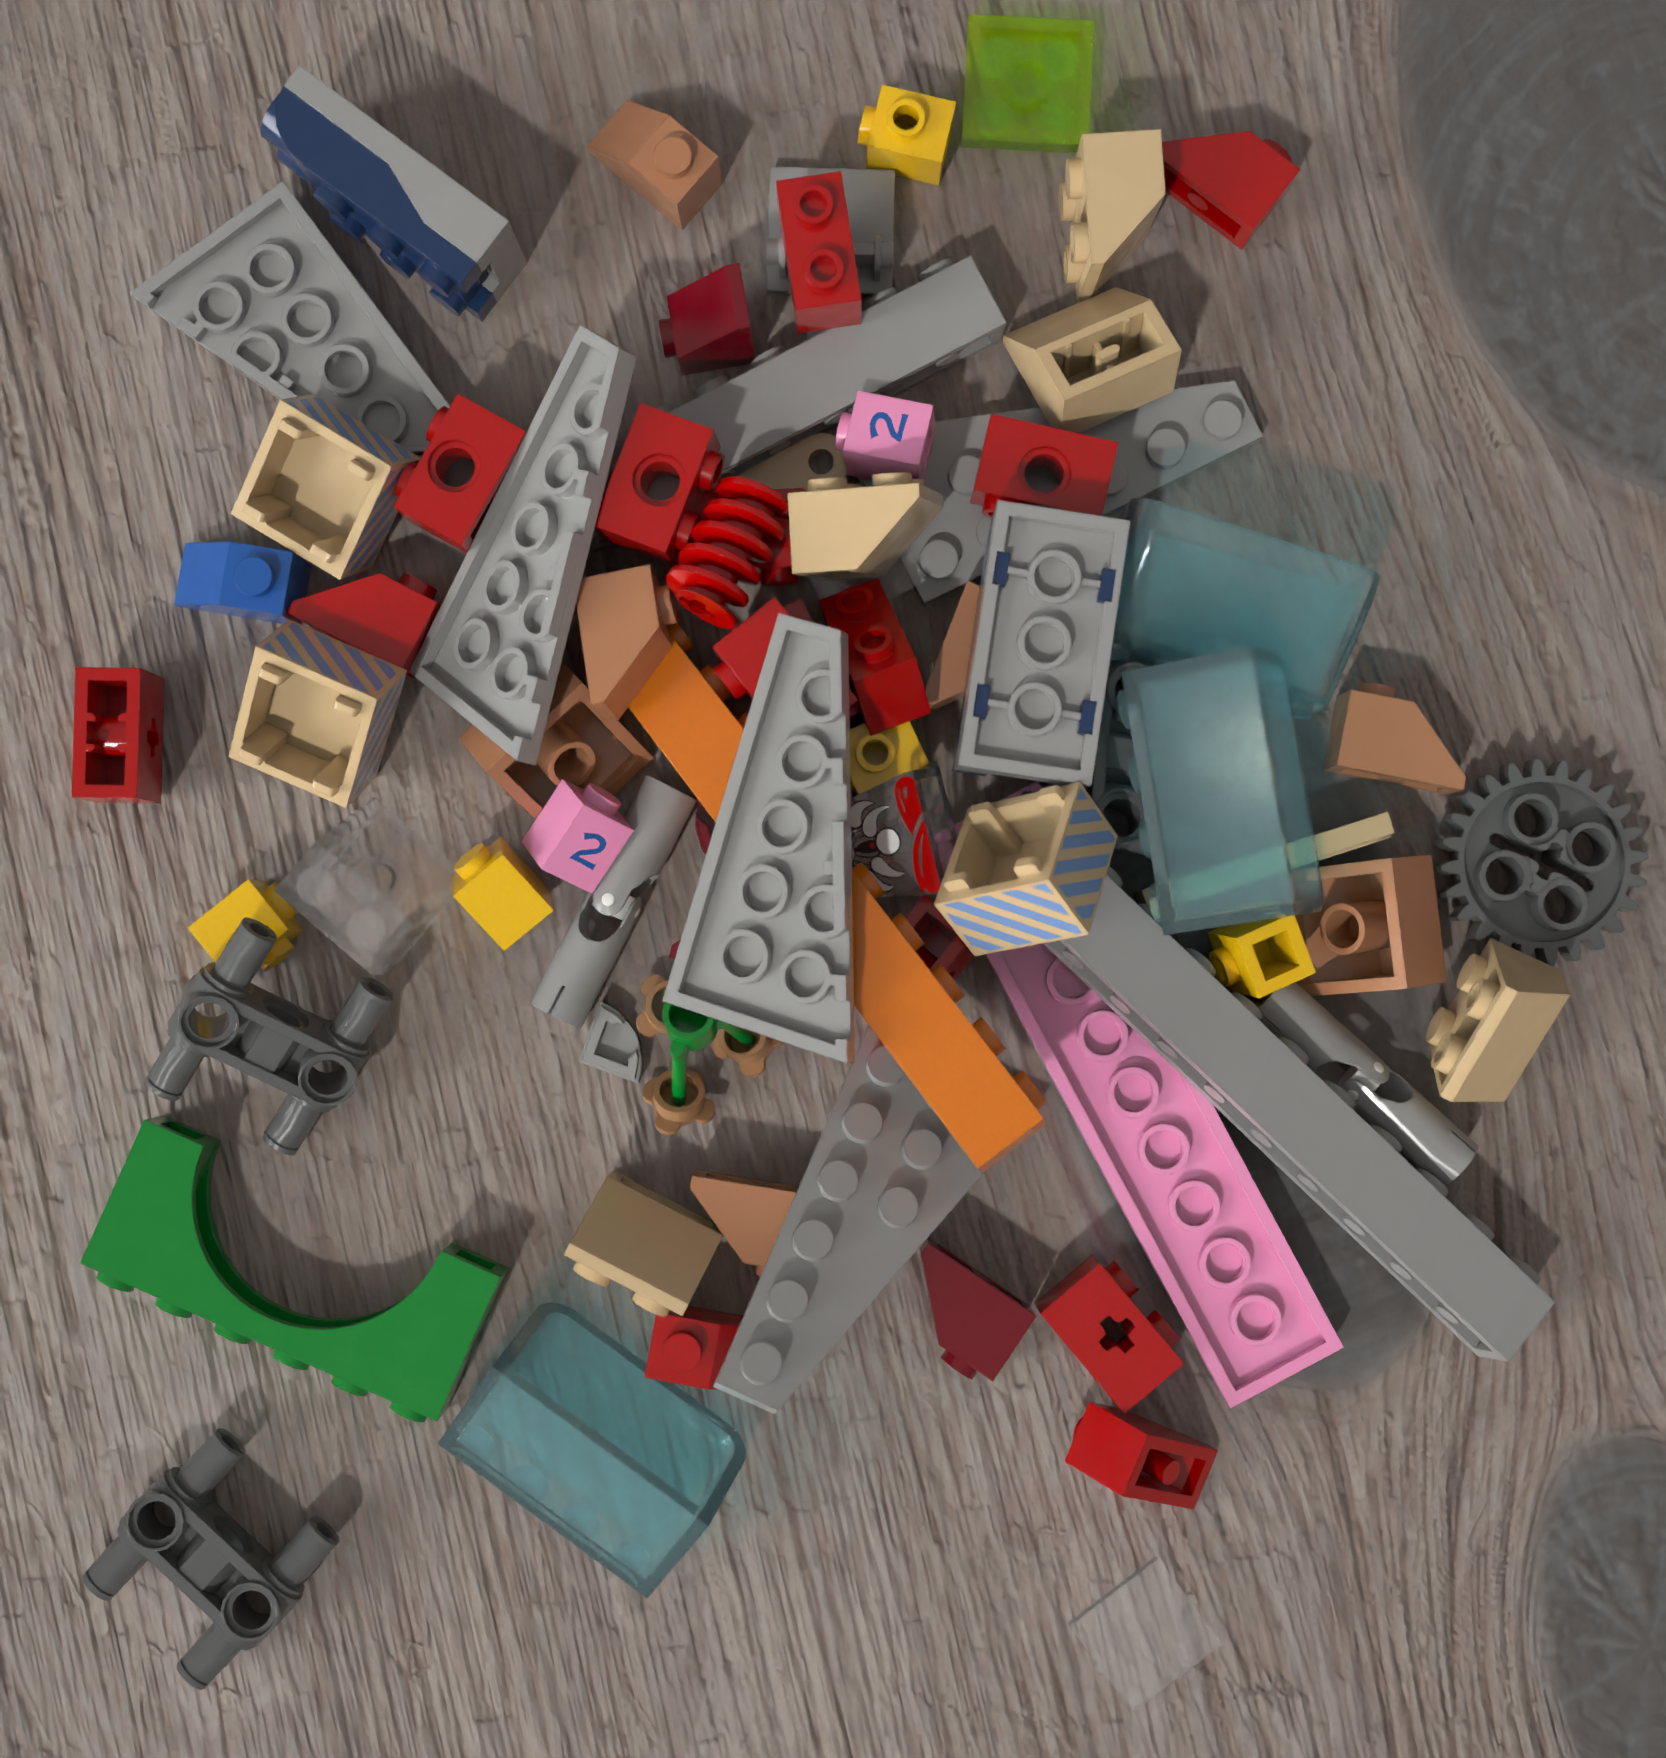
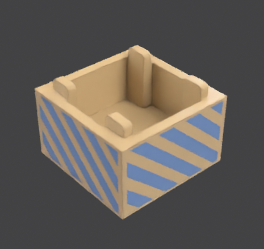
(323, 485)
(316, 712)
(1027, 870)

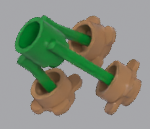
(680, 1092)

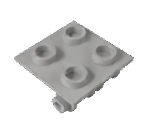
(871, 220)

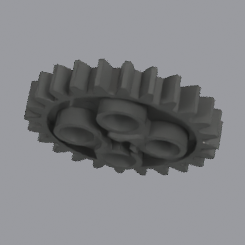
(1561, 812)

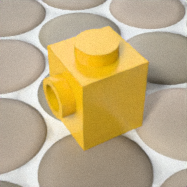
(907, 133)
(883, 755)
(500, 892)
(255, 901)
(1260, 956)

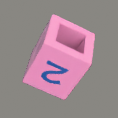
(886, 436)
(578, 834)

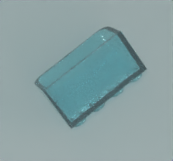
(1219, 587)
(1221, 790)
(596, 1447)

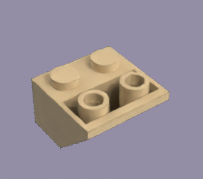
(1111, 202)
(1096, 359)
(856, 529)
(1493, 1023)
(643, 1245)

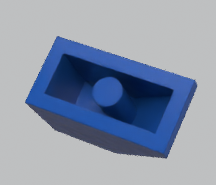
(241, 580)

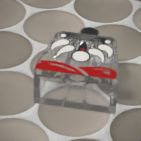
(904, 832)

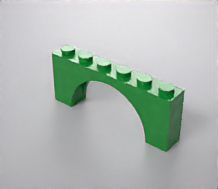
(165, 1243)

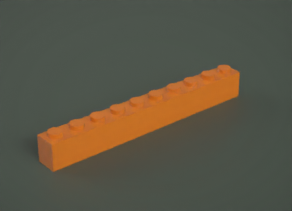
(893, 988)

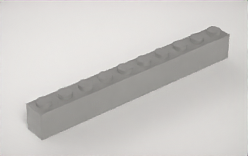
(1305, 1125)

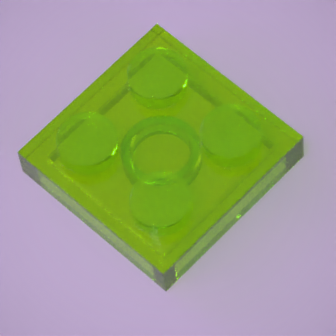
(1027, 83)

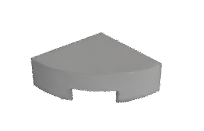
(613, 1044)

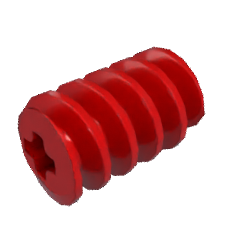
(725, 546)

